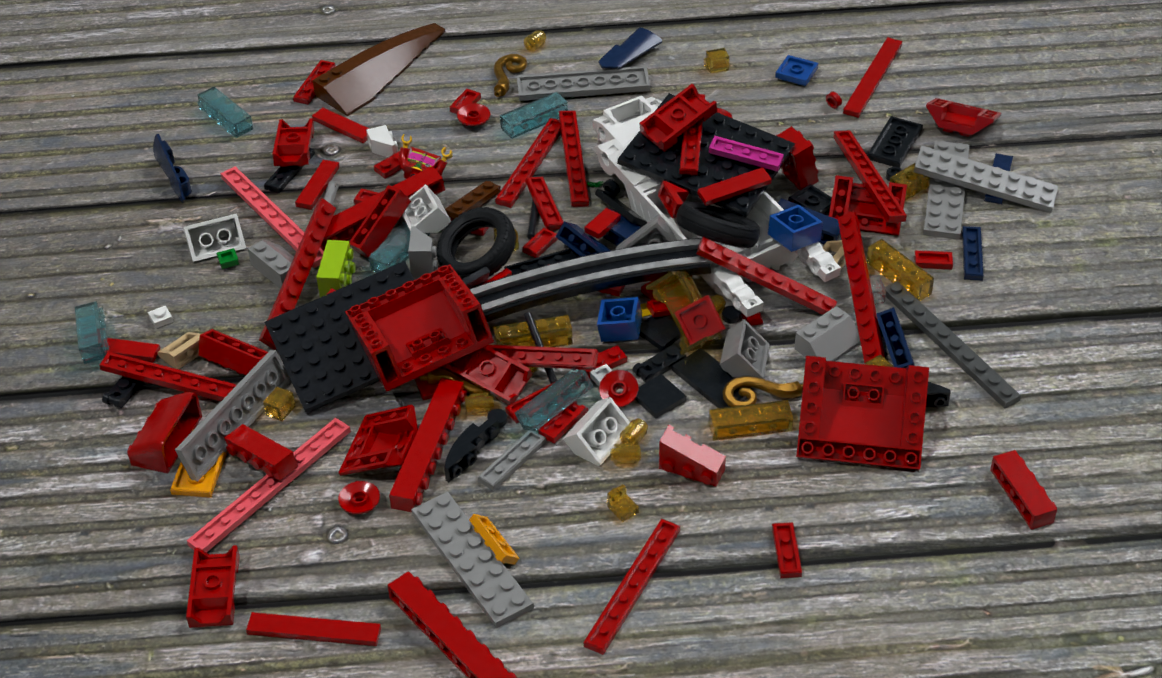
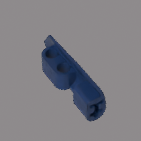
(633, 47)
(178, 178)

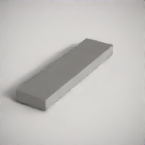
(511, 460)

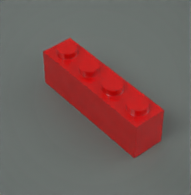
(379, 221)
(229, 351)
(261, 452)
(1023, 489)

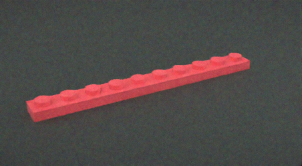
(266, 209)
(267, 488)

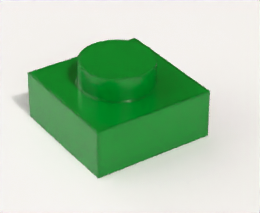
(227, 258)

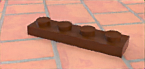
(473, 199)

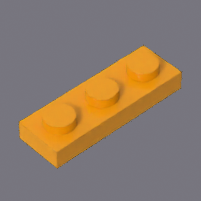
(494, 539)

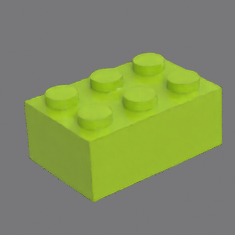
(335, 267)

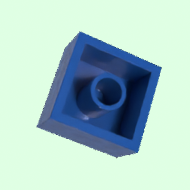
(795, 228)
(619, 319)

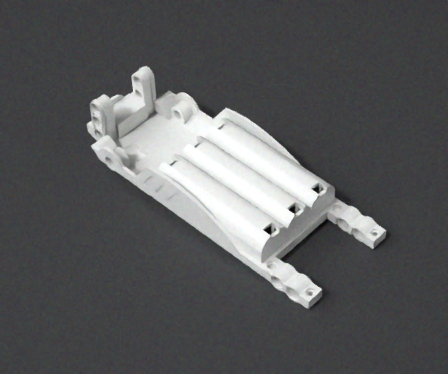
(615, 133)

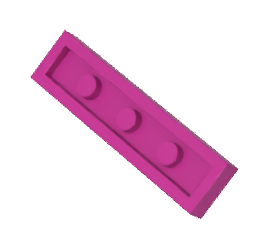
(746, 153)

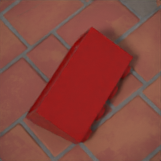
(164, 432)

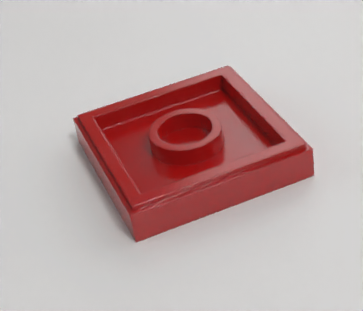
(700, 320)

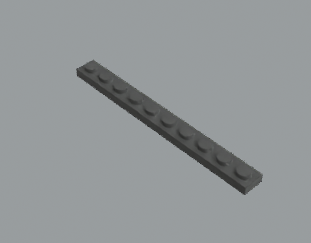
(952, 345)

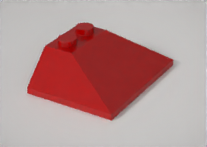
(960, 117)
(855, 197)
(381, 441)

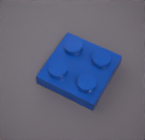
(796, 70)

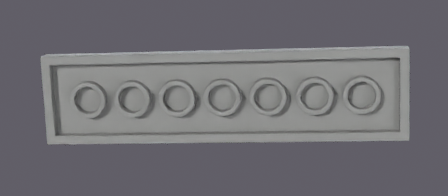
(583, 83)
(986, 179)
(945, 199)
(239, 407)
(472, 560)

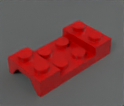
(676, 117)
(292, 144)
(493, 373)
(212, 588)

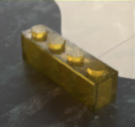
(899, 268)
(553, 333)
(750, 420)

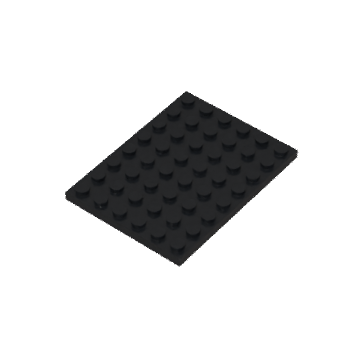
(653, 162)
(321, 345)

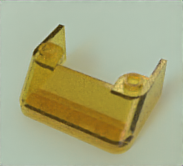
(678, 291)

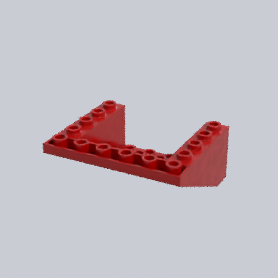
(420, 326)
(862, 413)

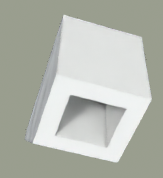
(381, 141)

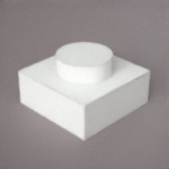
(160, 317)
(598, 374)

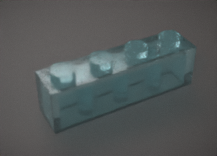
(225, 112)
(532, 115)
(392, 250)
(91, 332)
(554, 399)

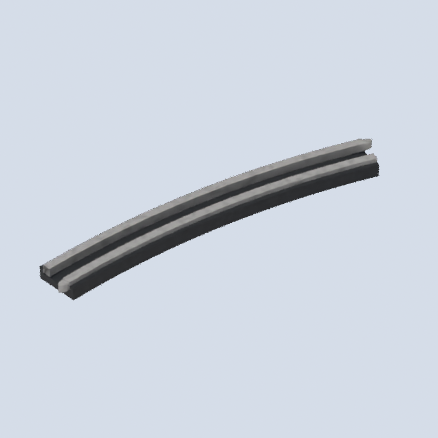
(589, 275)

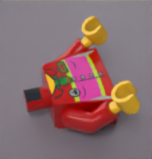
(416, 160)

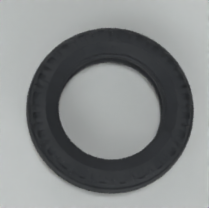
(469, 222)
(718, 224)

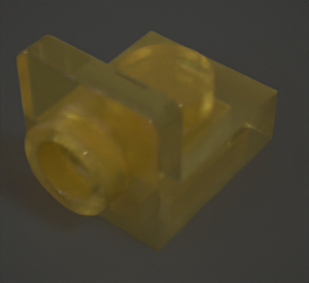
(621, 503)

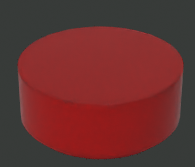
(833, 100)

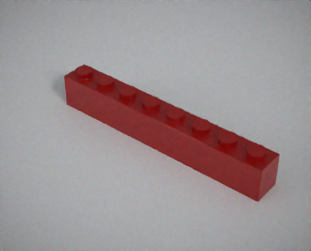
(347, 222)
(427, 445)
(444, 629)

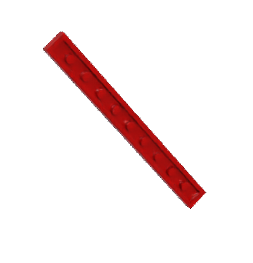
(870, 177)
(301, 264)
(860, 286)

